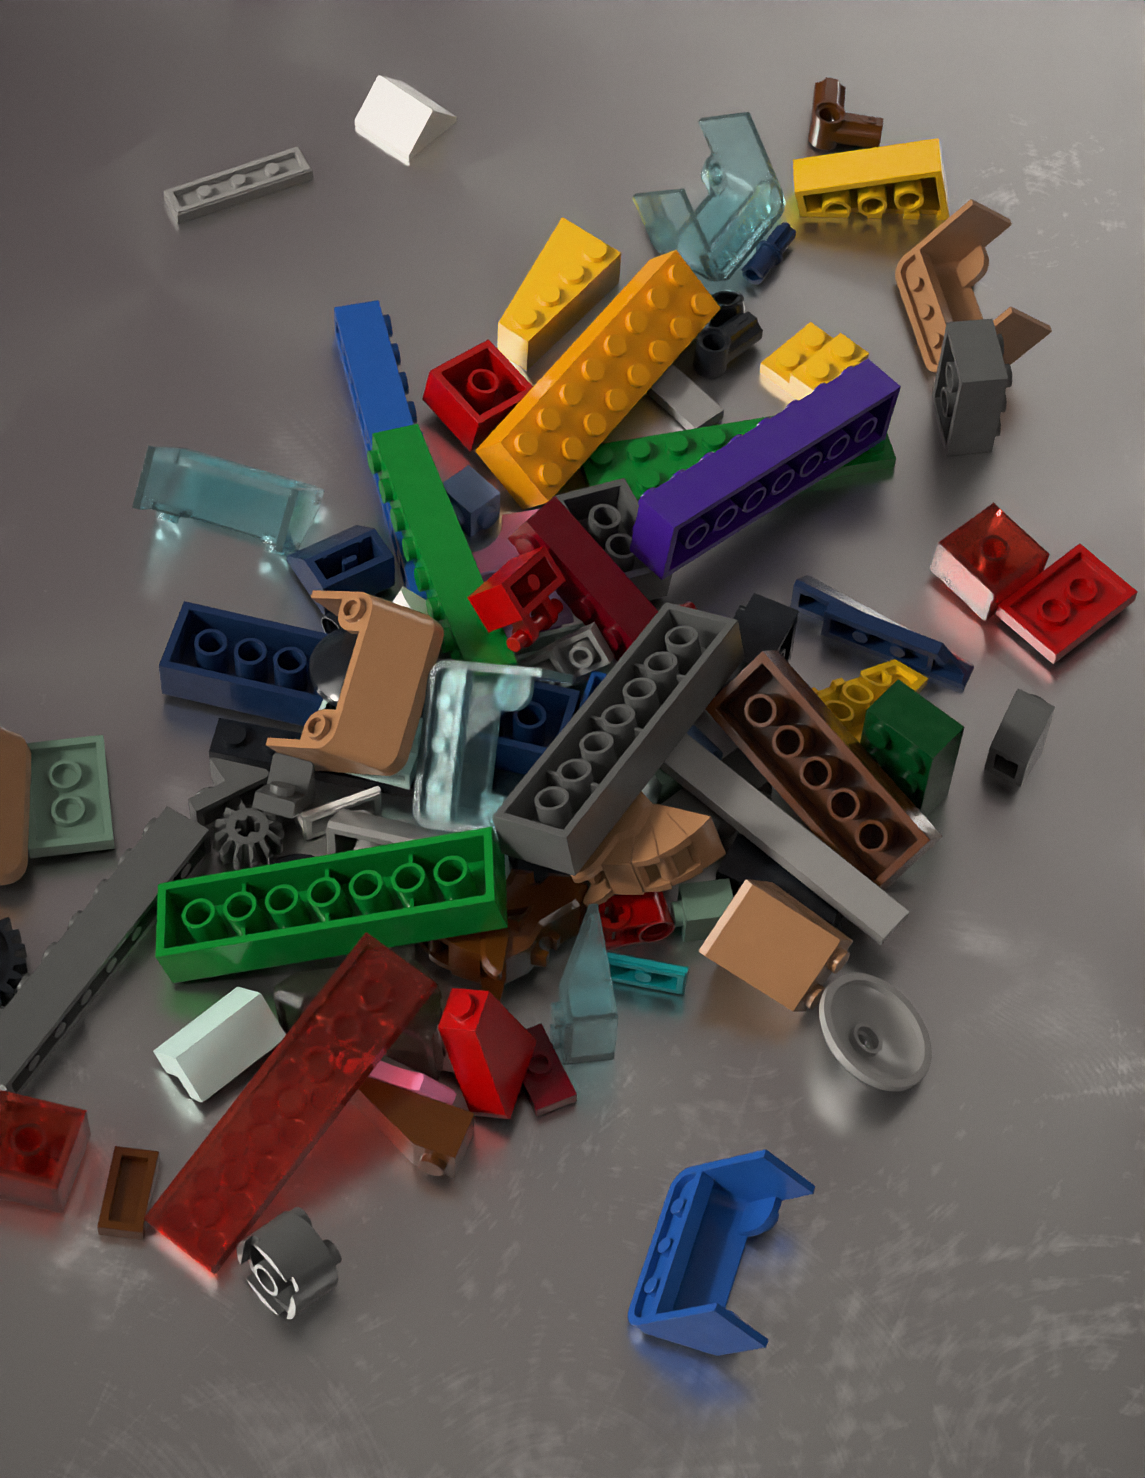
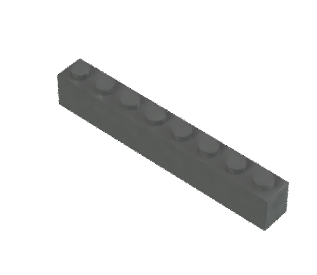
(95, 945)

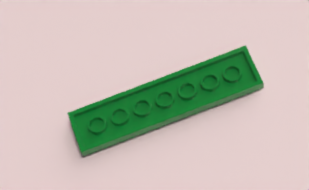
(656, 458)

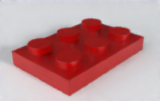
(1066, 603)

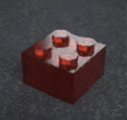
(988, 560)
(40, 1150)

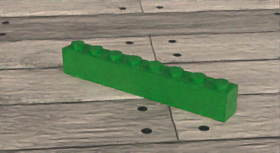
(434, 544)

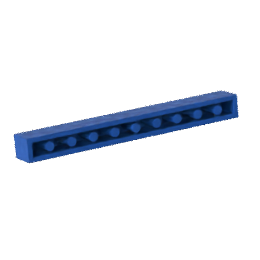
(376, 392)

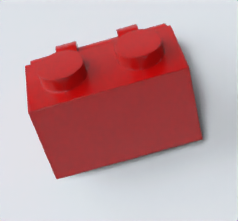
(517, 591)

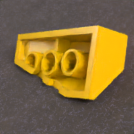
(853, 697)

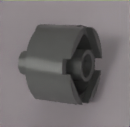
(289, 1263)

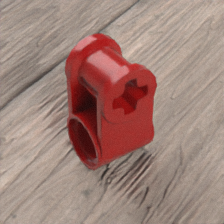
(635, 919)

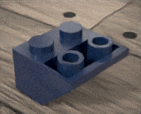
(346, 562)

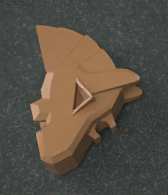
(650, 851)

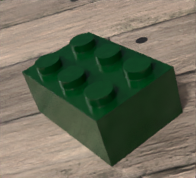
(913, 744)

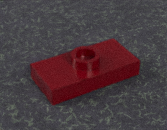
(546, 1079)

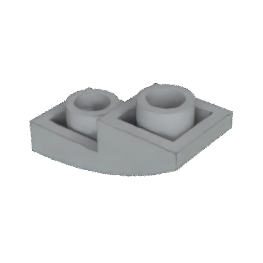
(573, 654)

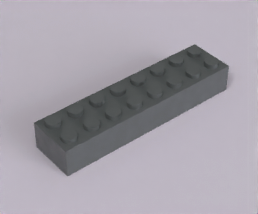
(618, 738)

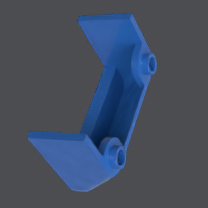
(700, 1248)

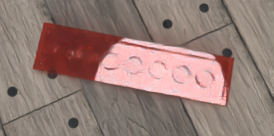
(290, 1103)

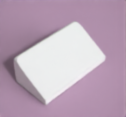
(314, 821)

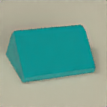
(648, 973)

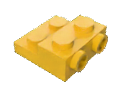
(810, 359)

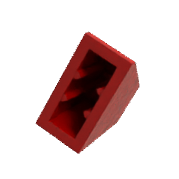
(486, 1051)

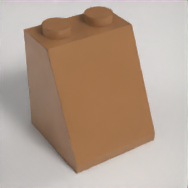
(777, 945)

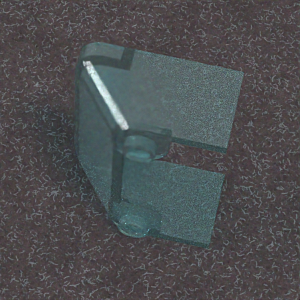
(736, 213)
(227, 495)
(462, 739)

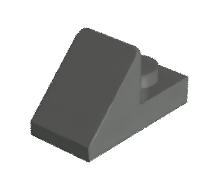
(233, 784)
(288, 787)

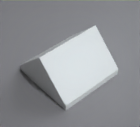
(402, 117)

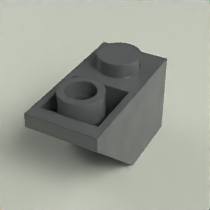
(1020, 737)

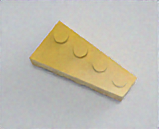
(874, 182)
(557, 293)

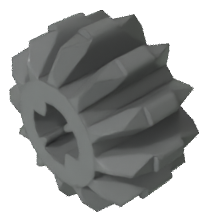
(248, 837)

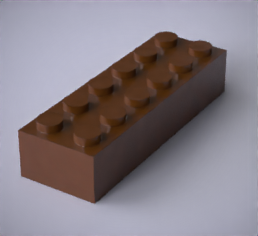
(822, 769)

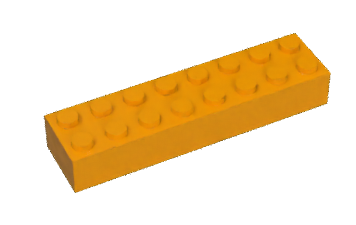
(598, 380)

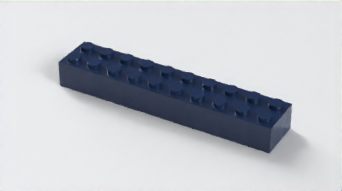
(265, 673)

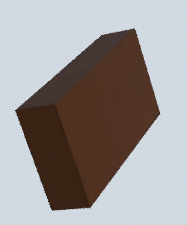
(128, 1193)

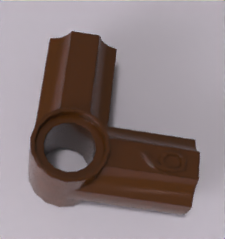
(834, 126)

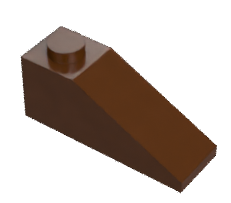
(419, 1126)

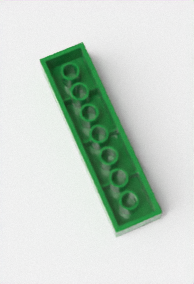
(329, 902)

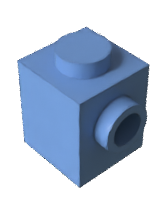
(473, 500)

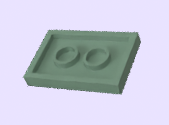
(69, 797)

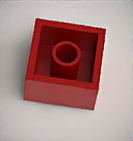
(475, 392)

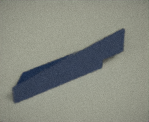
(876, 634)

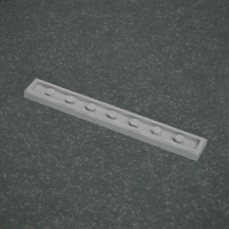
(785, 840)

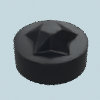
(730, 303)

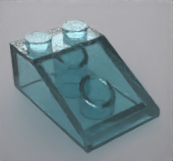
(586, 1005)

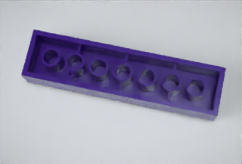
(763, 468)

